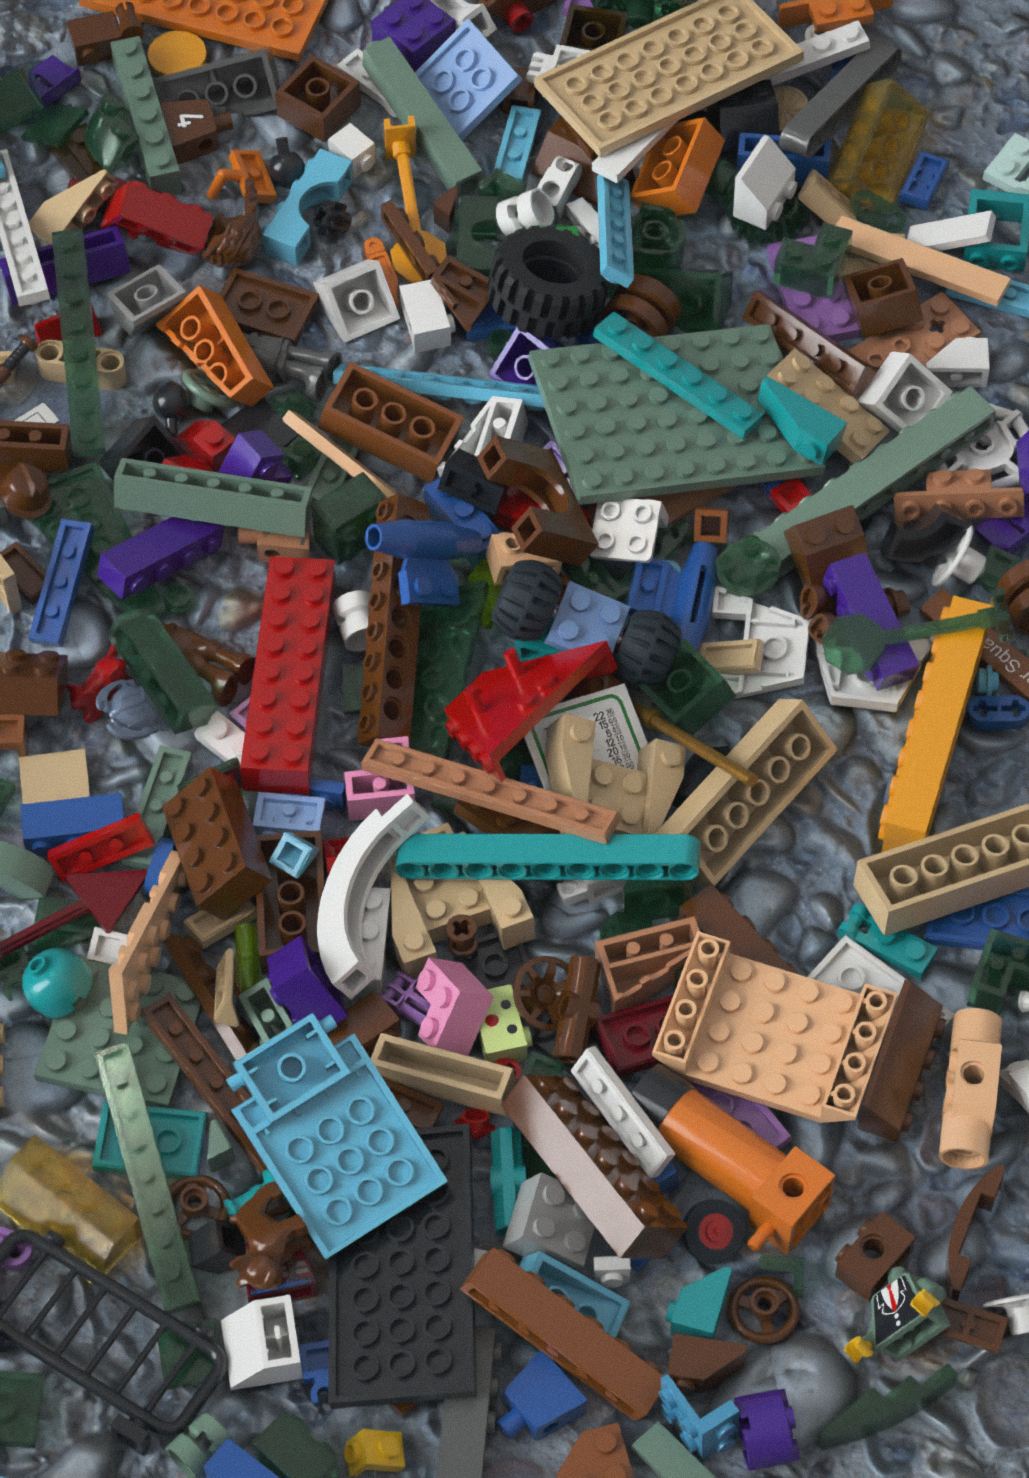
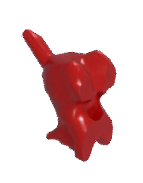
(105, 672)

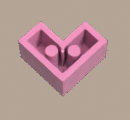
(371, 791)
(456, 1007)

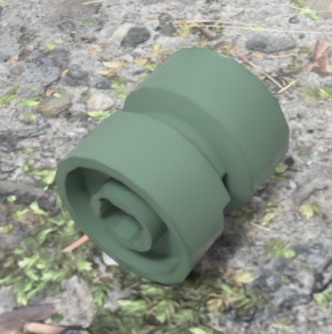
(189, 1454)

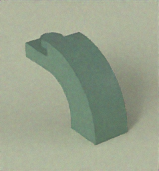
(24, 872)

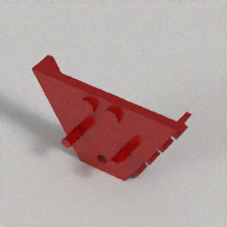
(514, 698)

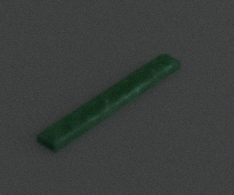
(78, 343)
(147, 1178)

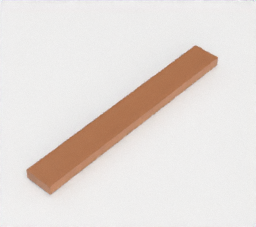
(485, 790)

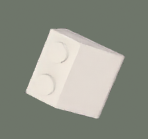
(763, 185)
(357, 299)
(903, 392)

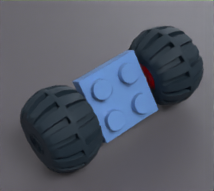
(585, 618)

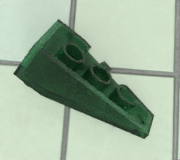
(702, 294)

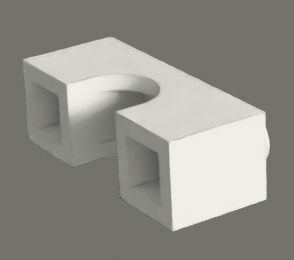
(374, 935)

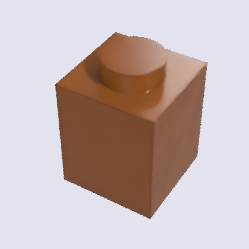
(711, 524)

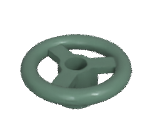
(205, 391)

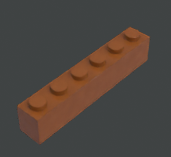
(564, 1333)

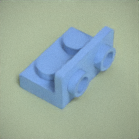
(287, 813)

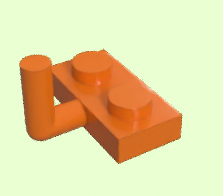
(245, 165)

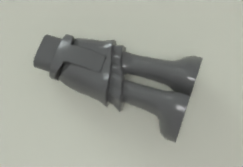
(276, 357)

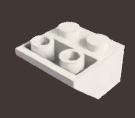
(261, 1343)

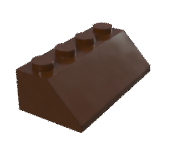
(901, 1063)

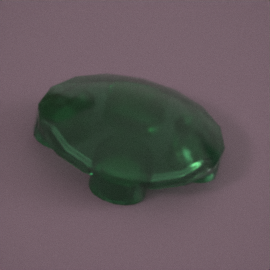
(748, 566)

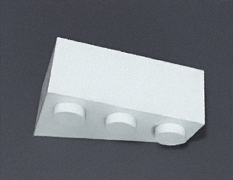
(498, 417)

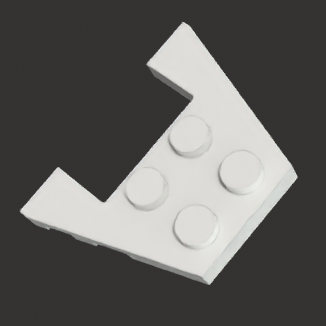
(784, 640)
(858, 691)

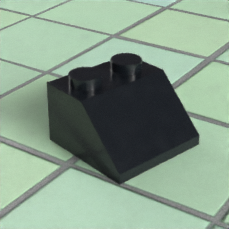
(745, 111)
(143, 441)

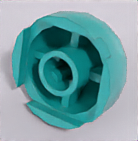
(56, 981)

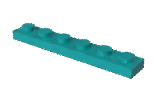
(678, 375)

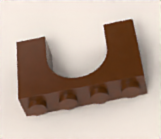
(560, 527)

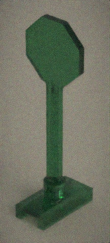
(857, 642)

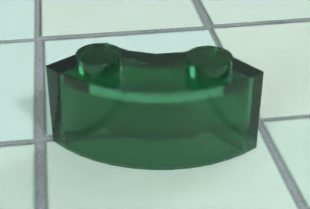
(109, 134)

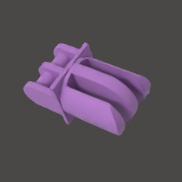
(411, 1002)

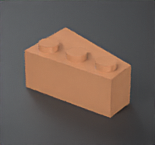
(643, 961)

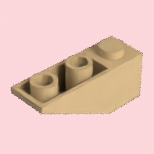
(73, 207)

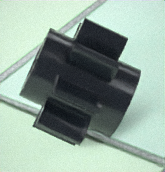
(332, 219)

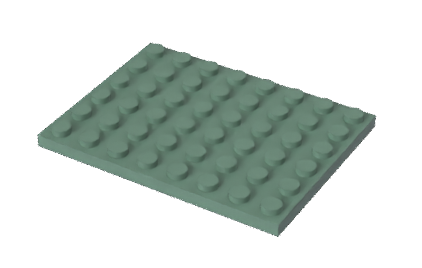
(640, 439)

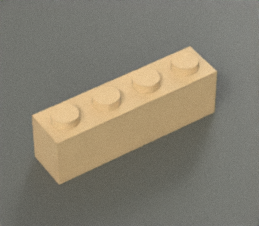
(444, 1073)

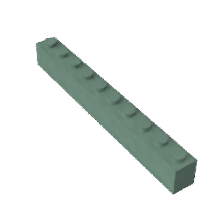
(890, 467)

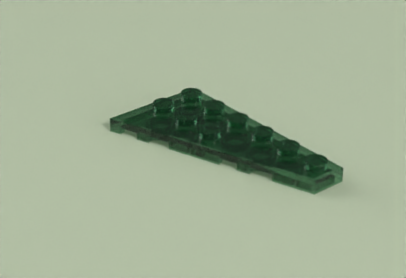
(443, 665)

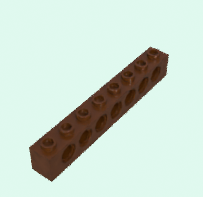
(391, 639)

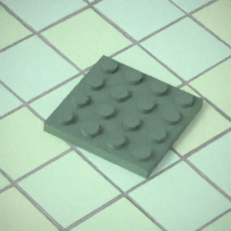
(73, 1039)

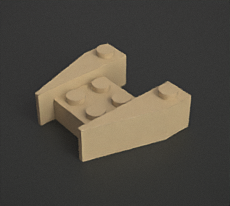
(639, 794)
(426, 905)

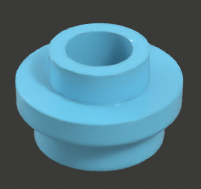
(987, 680)

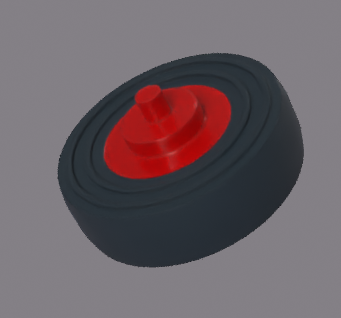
(714, 1231)

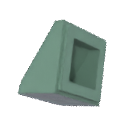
(219, 1148)

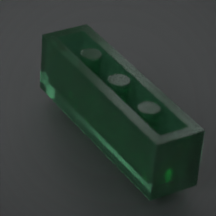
(162, 670)

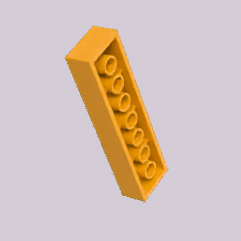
(933, 730)

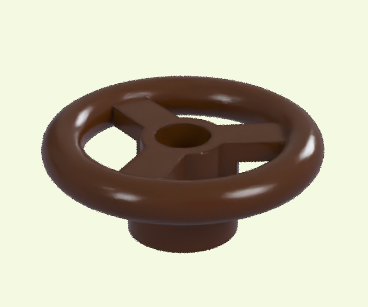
(195, 1193)
(763, 1296)

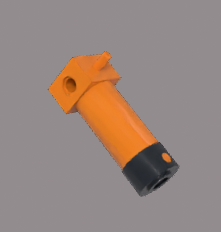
(777, 1189)

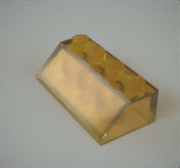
(879, 142)
(50, 1193)

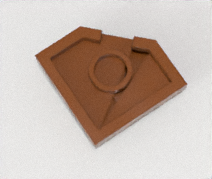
(598, 1455)

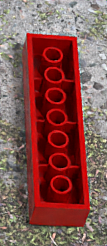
(288, 676)

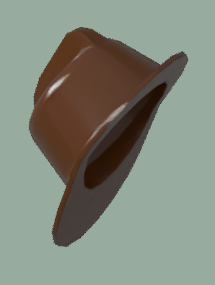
(24, 489)

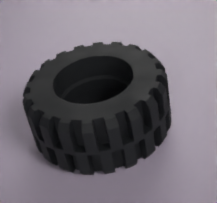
(547, 282)

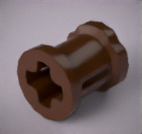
(462, 935)

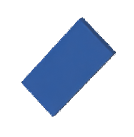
(972, 925)

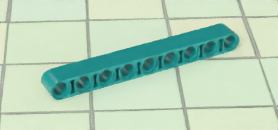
(548, 857)

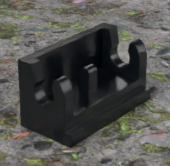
(466, 481)

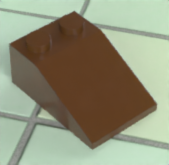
(825, 541)

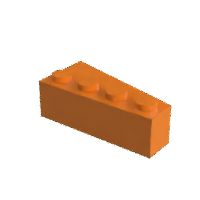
(215, 343)

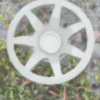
(962, 562)
(1016, 1310)

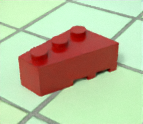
(157, 217)

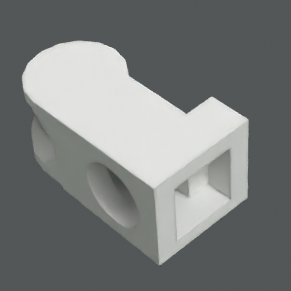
(559, 182)

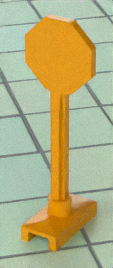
(401, 146)

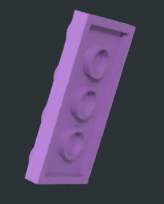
(829, 316)

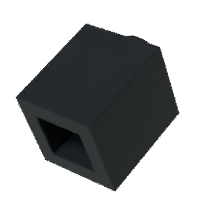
(215, 1246)

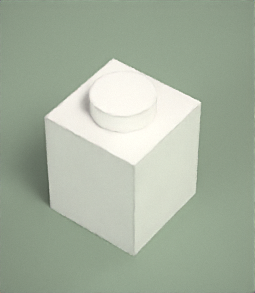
(354, 146)

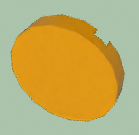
(176, 52)

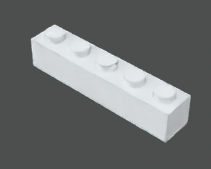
(585, 218)

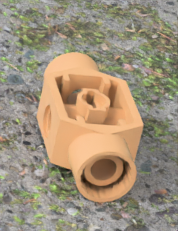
(971, 1089)

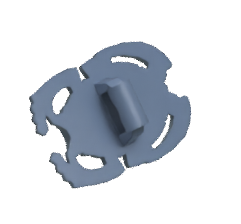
(130, 709)

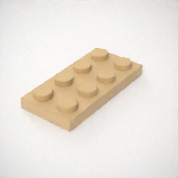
(804, 378)

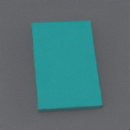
(178, 1136)

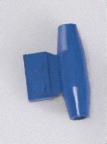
(426, 551)
(681, 596)

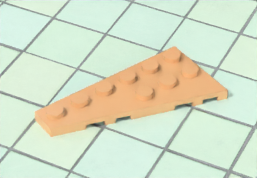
(143, 951)

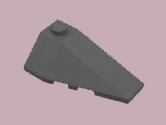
(232, 84)

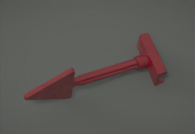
(101, 894)

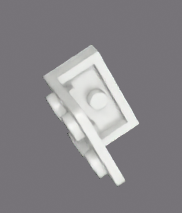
(628, 529)

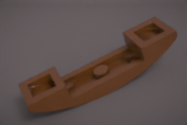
(981, 1196)

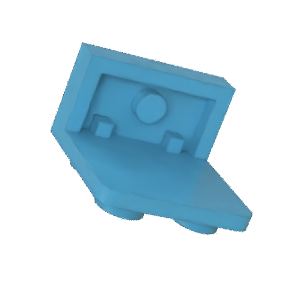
(705, 1435)

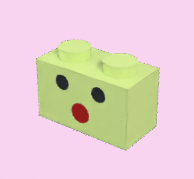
(502, 1029)

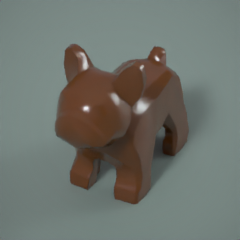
(269, 1241)

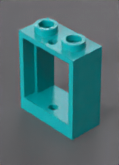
(1006, 207)

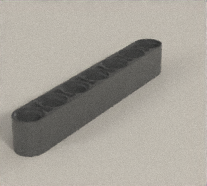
(838, 100)

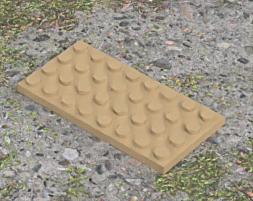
(667, 71)

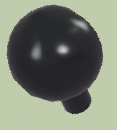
(286, 165)
(171, 404)

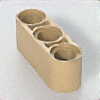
(109, 361)

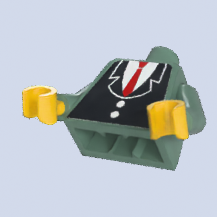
(902, 1317)

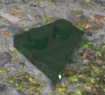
(68, 936)

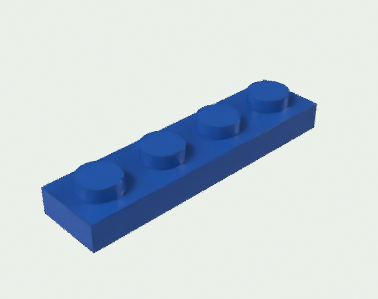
(61, 583)

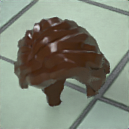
(236, 238)

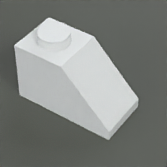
(962, 363)

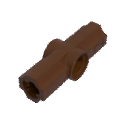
(577, 1008)

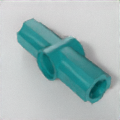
(505, 1174)

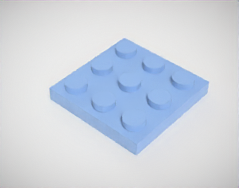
(467, 78)

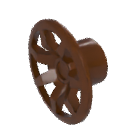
(539, 994)

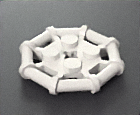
(1000, 449)

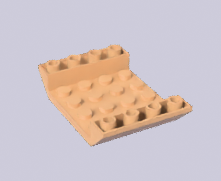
(772, 1034)

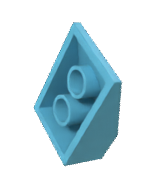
(587, 1295)

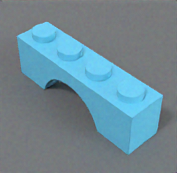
(323, 179)

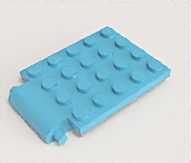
(331, 1133)

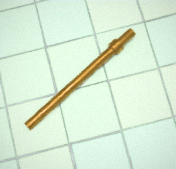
(655, 721)

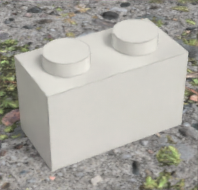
(426, 316)

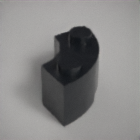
(924, 537)

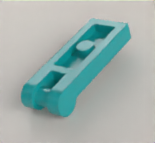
(898, 949)

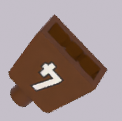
(193, 128)

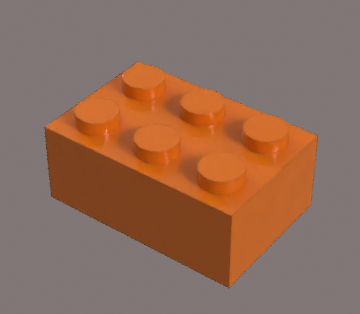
(679, 167)

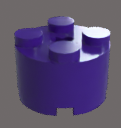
(767, 1429)

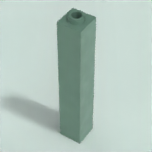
(433, 131)

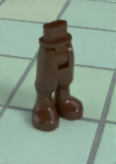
(818, 607)
(202, 650)

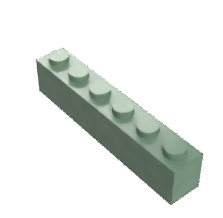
(146, 116)
(212, 497)

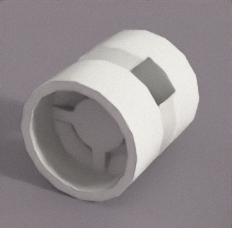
(525, 210)
(352, 617)

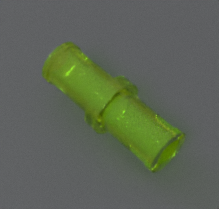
(247, 955)

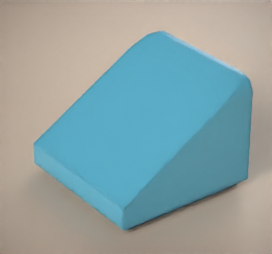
(293, 854)

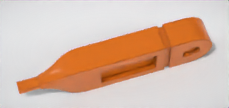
(376, 251)

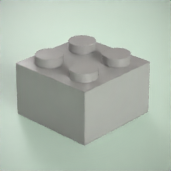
(549, 1222)

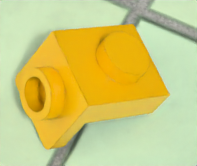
(374, 1451)

